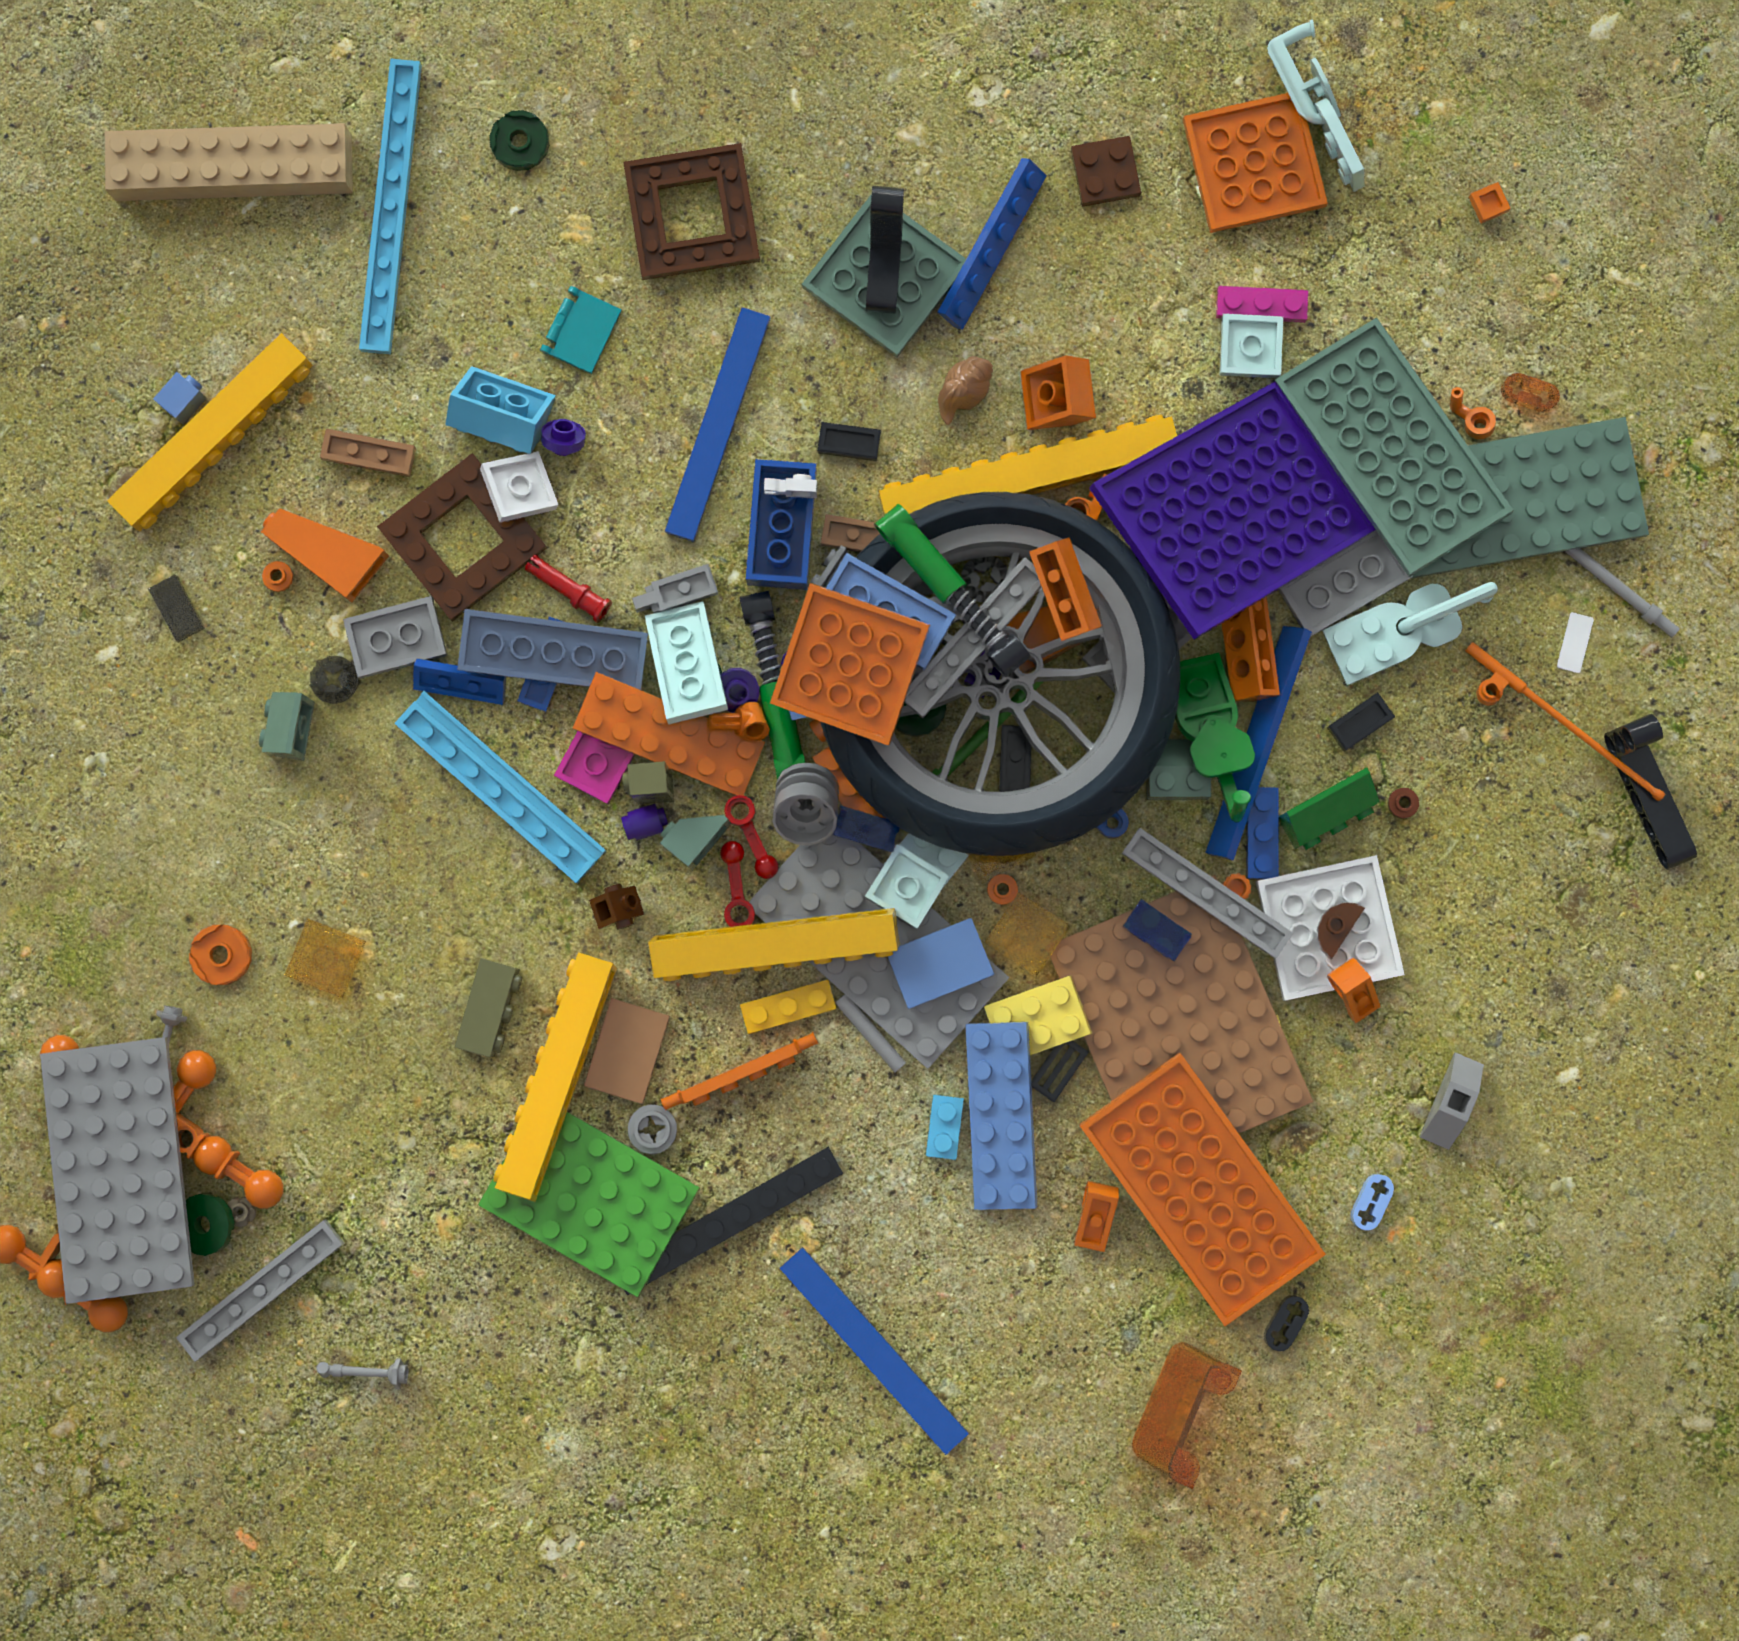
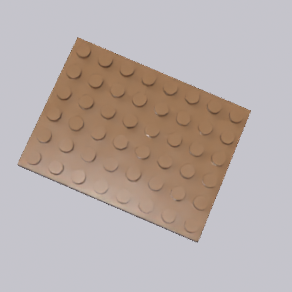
(1199, 1005)

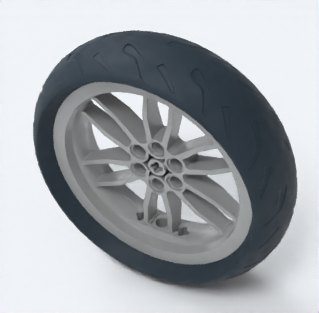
(1138, 653)

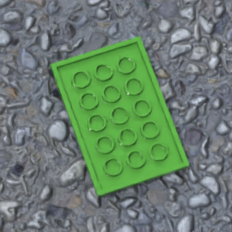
(601, 1205)

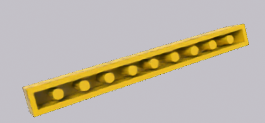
(1039, 469)

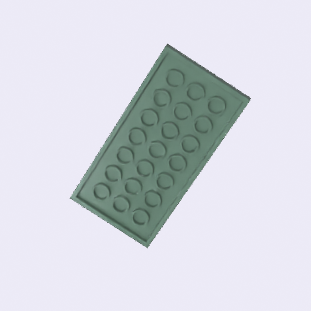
(1393, 447)
(1565, 491)

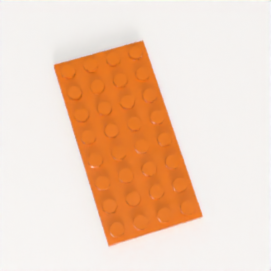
(1202, 1189)

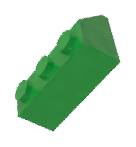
(1330, 810)

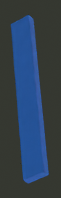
(717, 424)
(1262, 734)
(874, 1351)

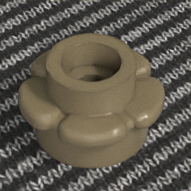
(249, 1211)

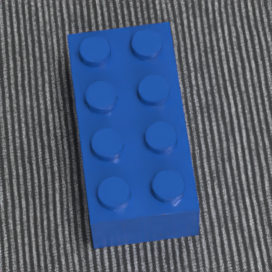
(779, 529)

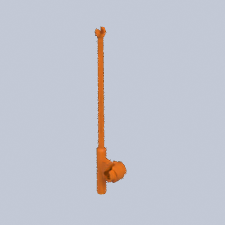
(1504, 677)

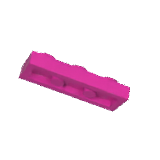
(1286, 303)

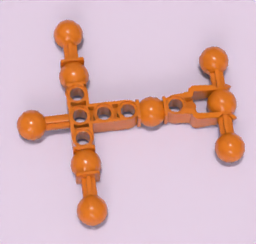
(211, 1156)

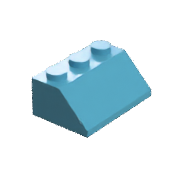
(499, 410)

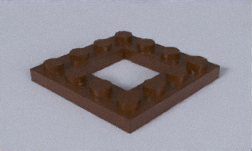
(666, 259)
(451, 593)

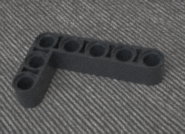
(885, 248)
(1659, 818)

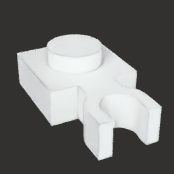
(798, 486)

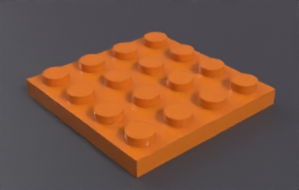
(1254, 162)
(850, 664)

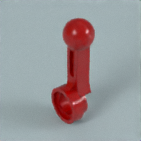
(732, 854)
(765, 865)

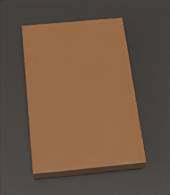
(627, 1051)

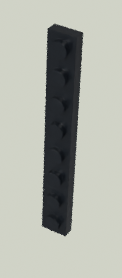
(747, 1210)

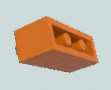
(1065, 588)

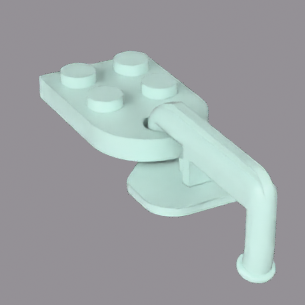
(1321, 113)
(1372, 642)

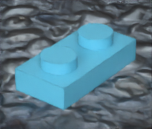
(944, 1127)

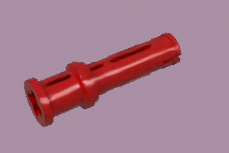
(579, 595)

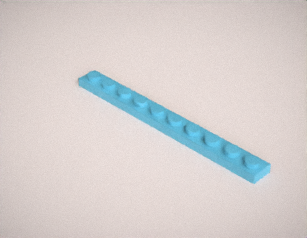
(390, 206)

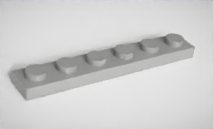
(964, 646)
(1207, 893)
(260, 1290)

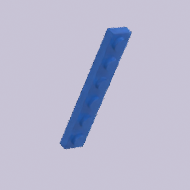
(992, 243)

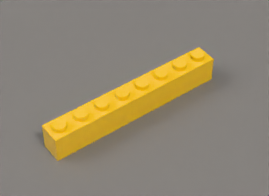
(210, 433)
(774, 943)
(555, 1077)

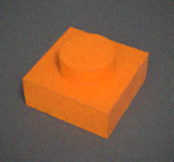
(1489, 202)

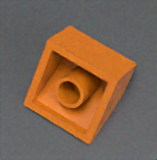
(1058, 393)

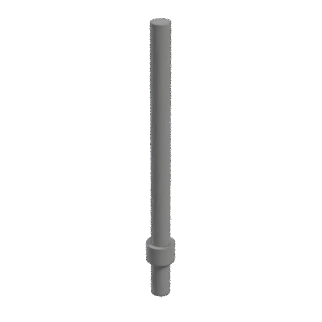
(1651, 613)

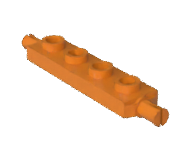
(728, 1080)

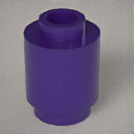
(644, 822)

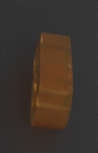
(1528, 399)

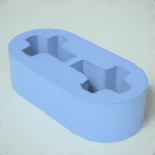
(1365, 1198)

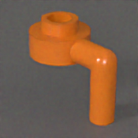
(1472, 416)

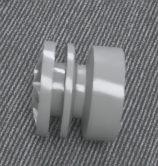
(806, 804)

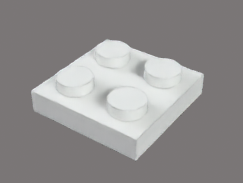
(519, 486)

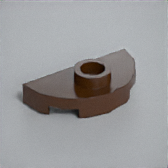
(1336, 925)

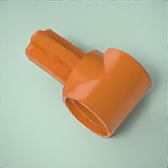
(746, 721)

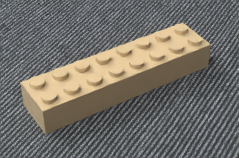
(228, 162)

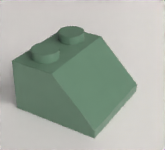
(287, 725)
(1176, 776)
(693, 837)

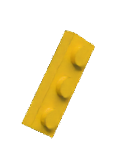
(788, 1006)

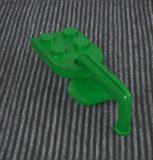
(1209, 720)

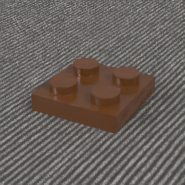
(1105, 171)

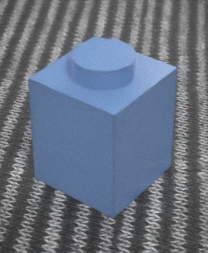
(180, 397)

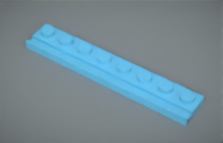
(500, 787)

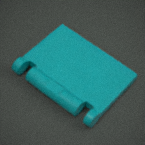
(581, 330)

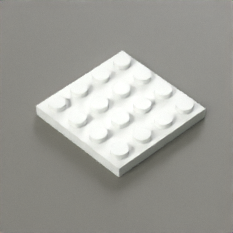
(1299, 903)

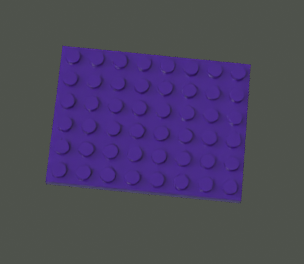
(1232, 509)

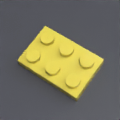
(1051, 1012)

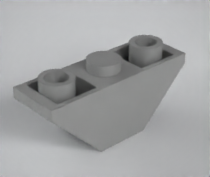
(1453, 1101)

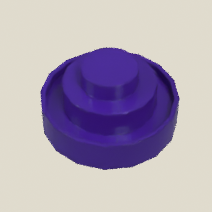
(563, 437)
(739, 687)

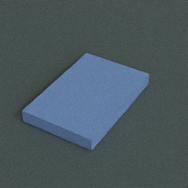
(940, 963)

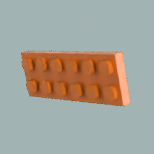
(639, 726)

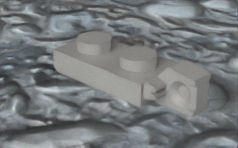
(677, 590)

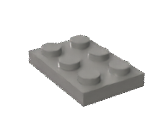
(395, 637)

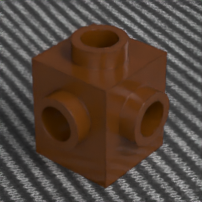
(617, 907)

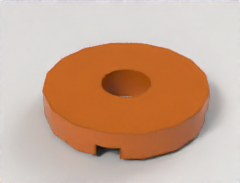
(238, 954)

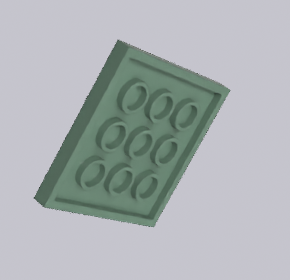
(925, 278)

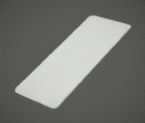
(1575, 642)

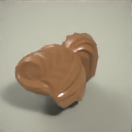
(964, 386)

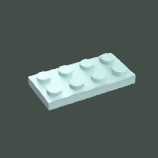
(686, 662)

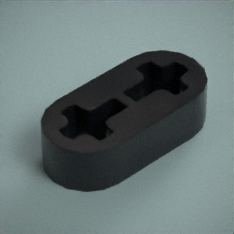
(1279, 1319)

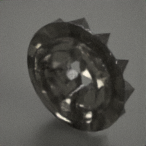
(348, 679)

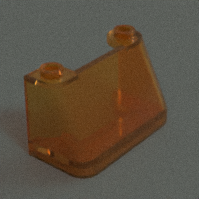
(1174, 1405)

